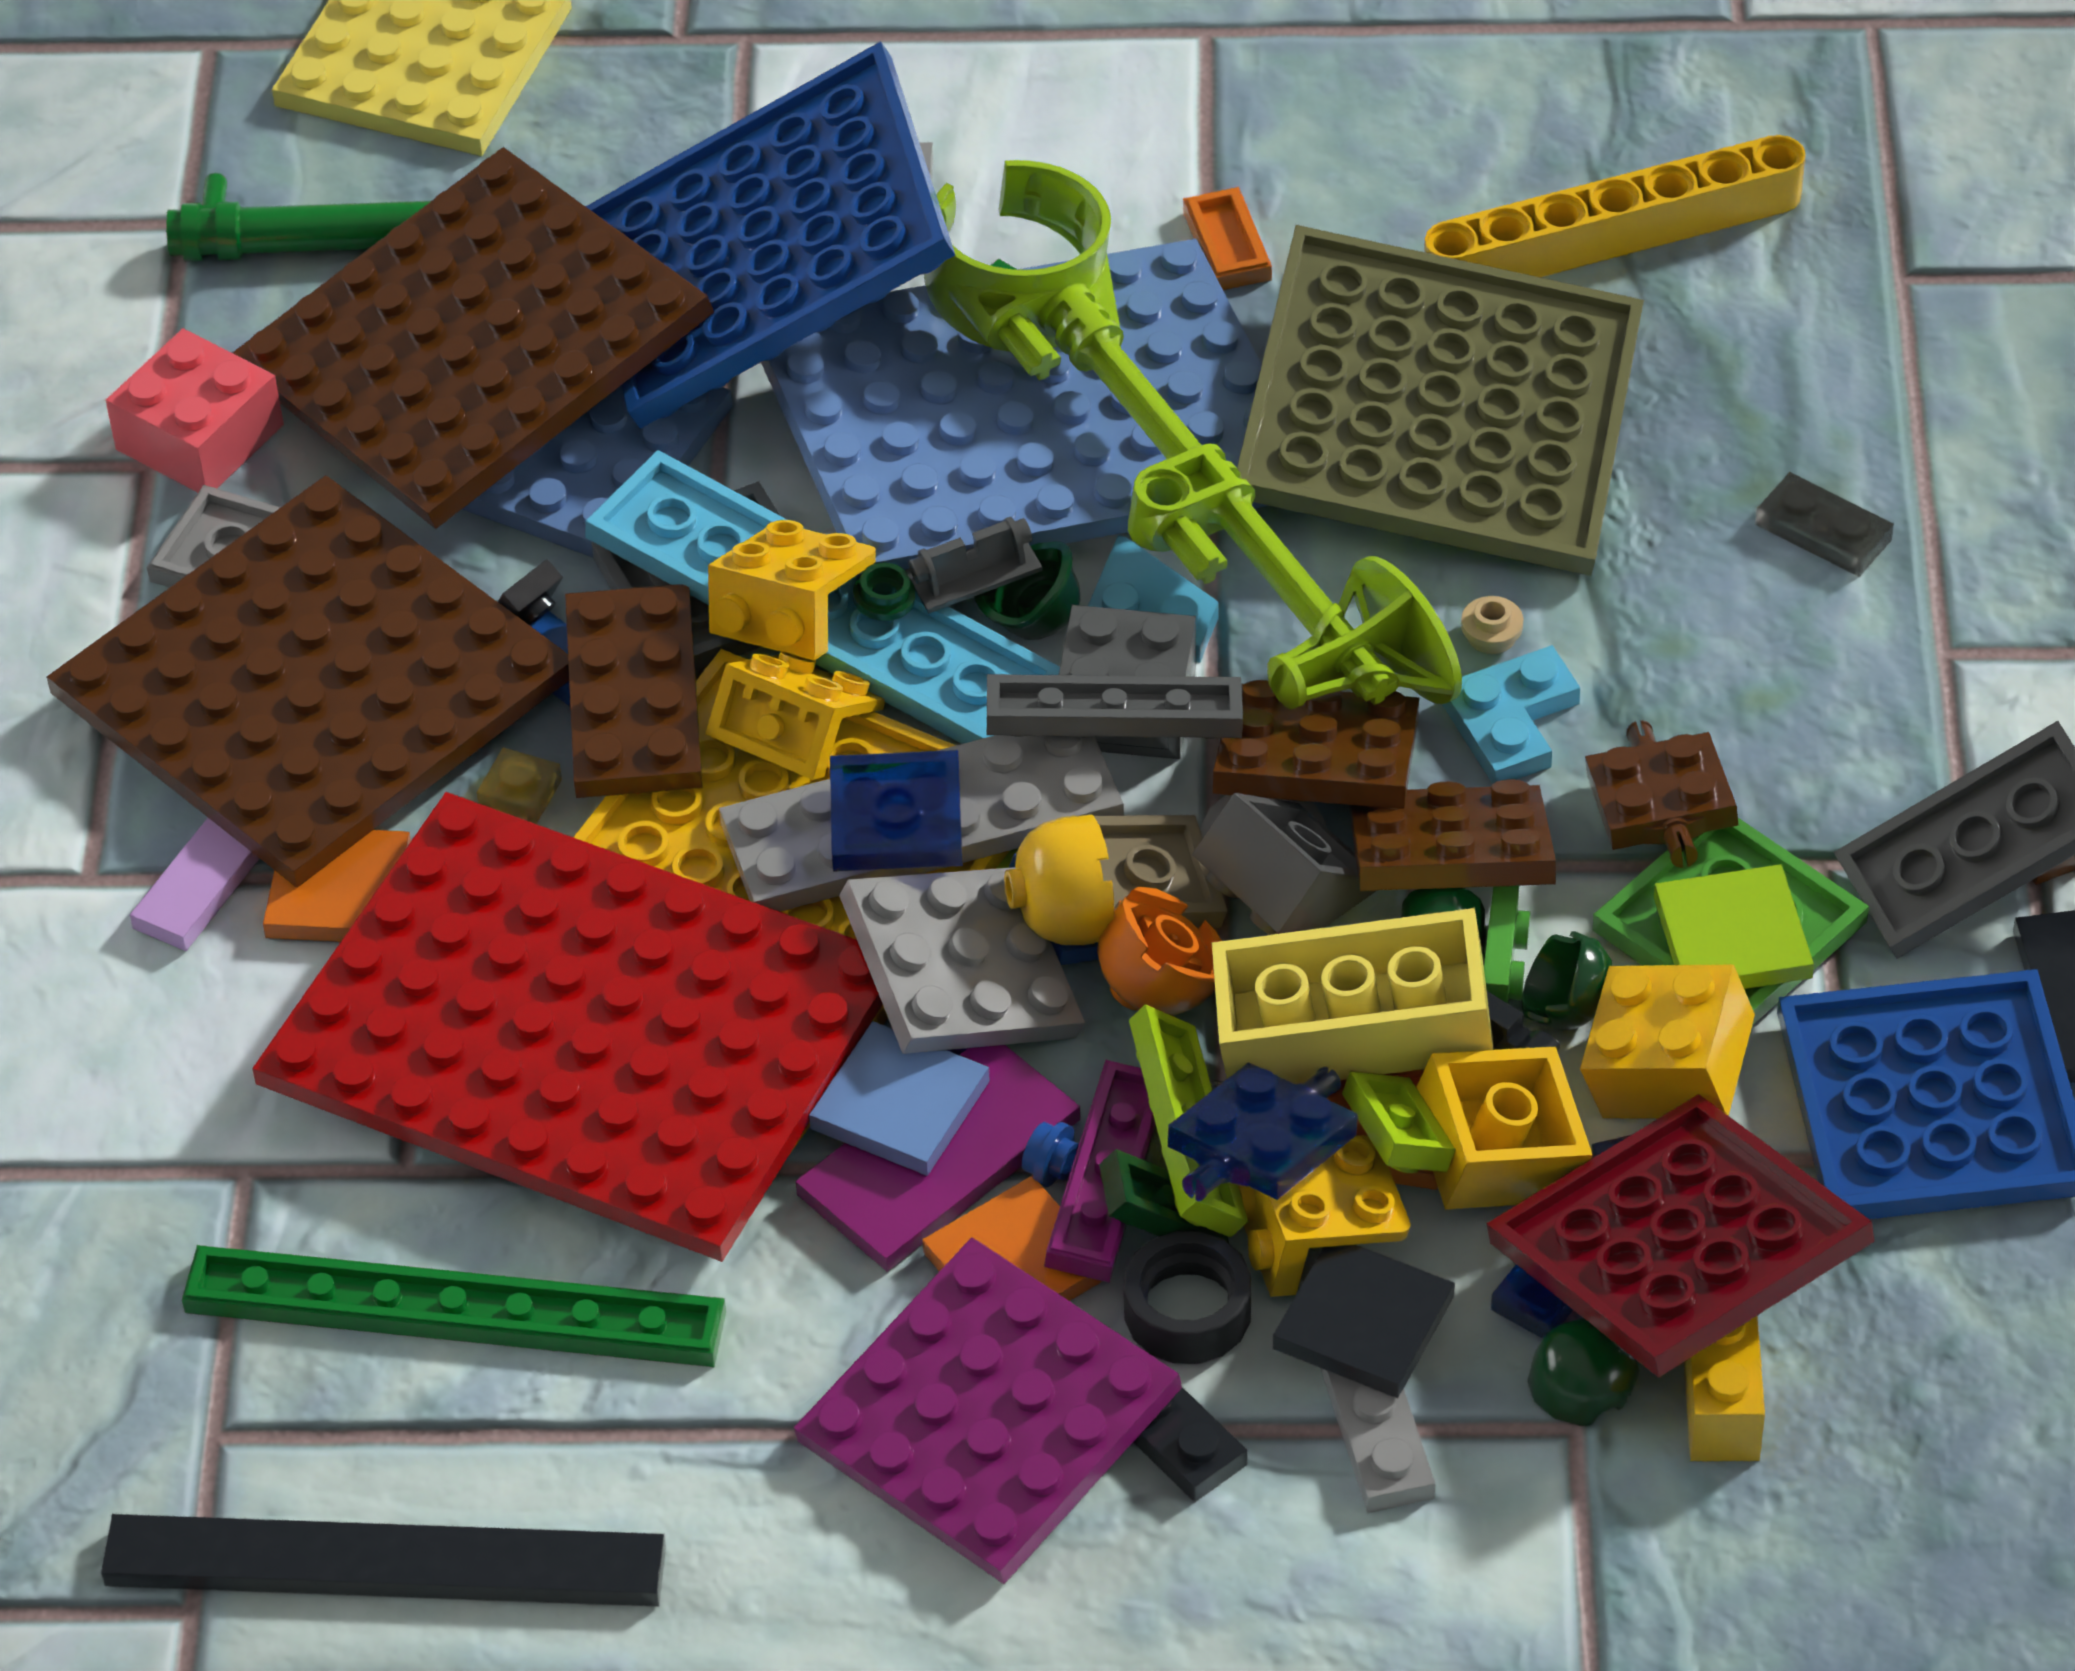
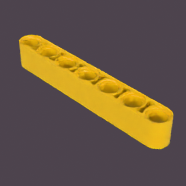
(1629, 210)

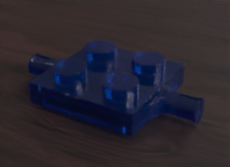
(1261, 1131)

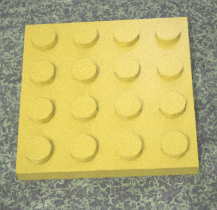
(420, 65)

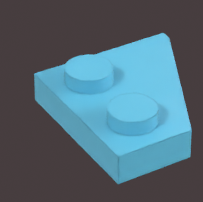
(1143, 583)

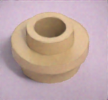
(1492, 624)

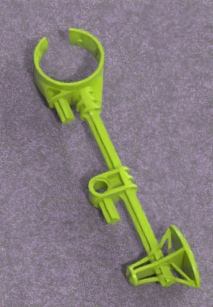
(1195, 487)

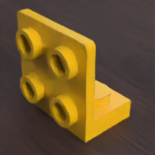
(787, 710)

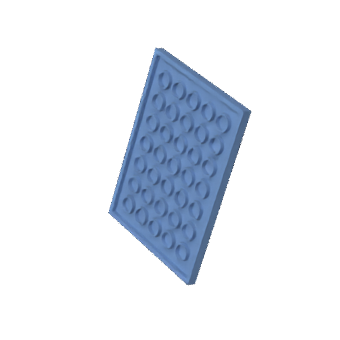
(943, 436)

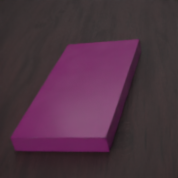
(894, 1208)

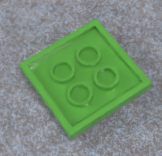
(1824, 908)

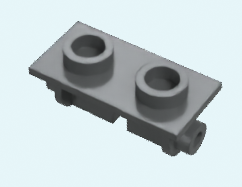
(956, 574)

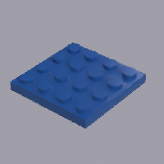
(1933, 1093)

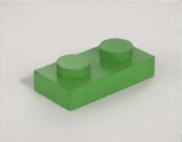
(1506, 932)

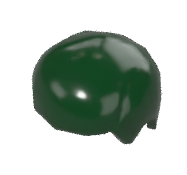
(1565, 982)
(1580, 1373)

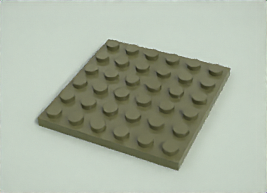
(1441, 399)

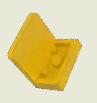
(779, 584)
(1337, 1204)

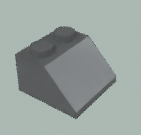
(1280, 864)

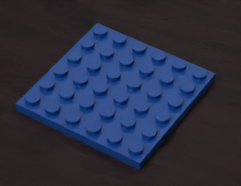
(783, 225)

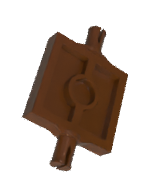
(1661, 791)

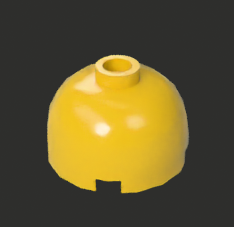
(1062, 881)

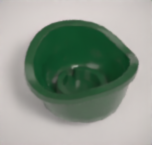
(1037, 603)

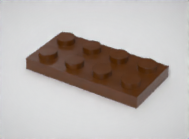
(633, 691)

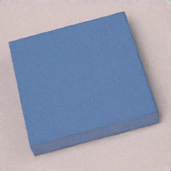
(899, 1101)

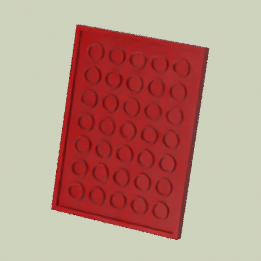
(578, 1024)

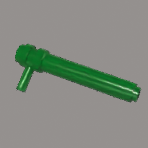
(235, 230)

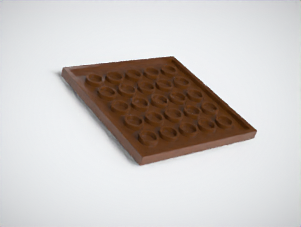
(473, 335)
(311, 679)

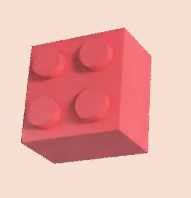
(194, 411)

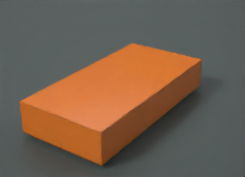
(1228, 237)

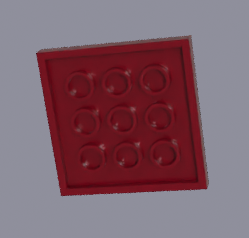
(1680, 1234)

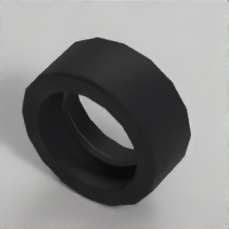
(1187, 1255)

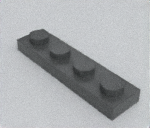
(1114, 706)

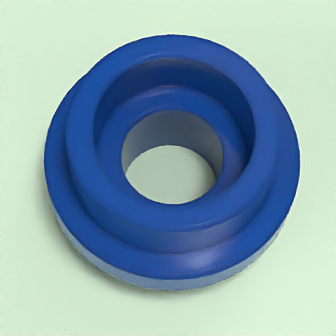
(1050, 1153)

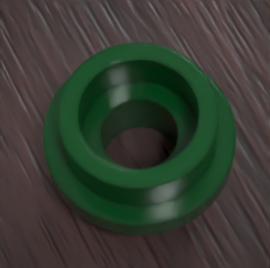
(884, 592)

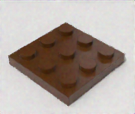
(1321, 751)
(1455, 839)

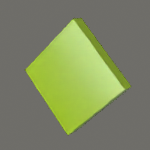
(1738, 921)

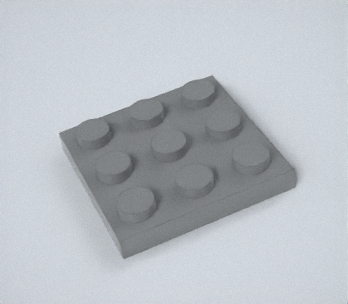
(958, 962)

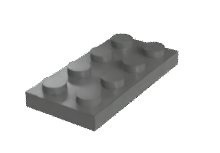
(1968, 842)

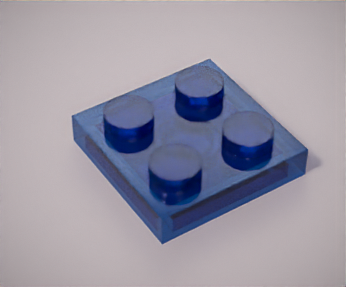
(895, 810)

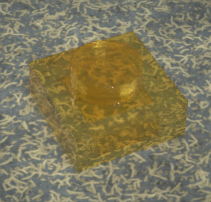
(520, 784)

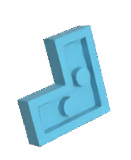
(1499, 711)

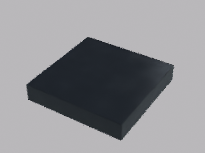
(1364, 1317)

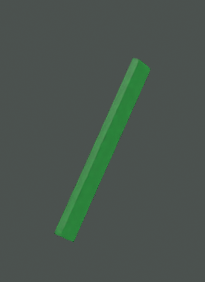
(455, 1305)

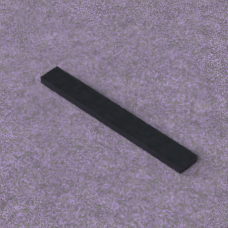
(384, 1560)

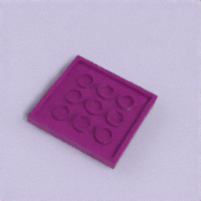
(988, 1409)

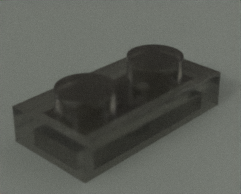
(1824, 524)

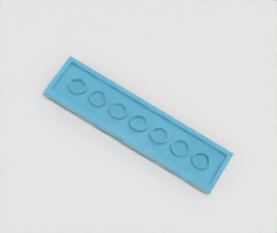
(922, 663)

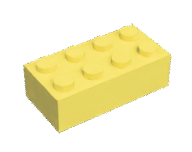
(1353, 996)

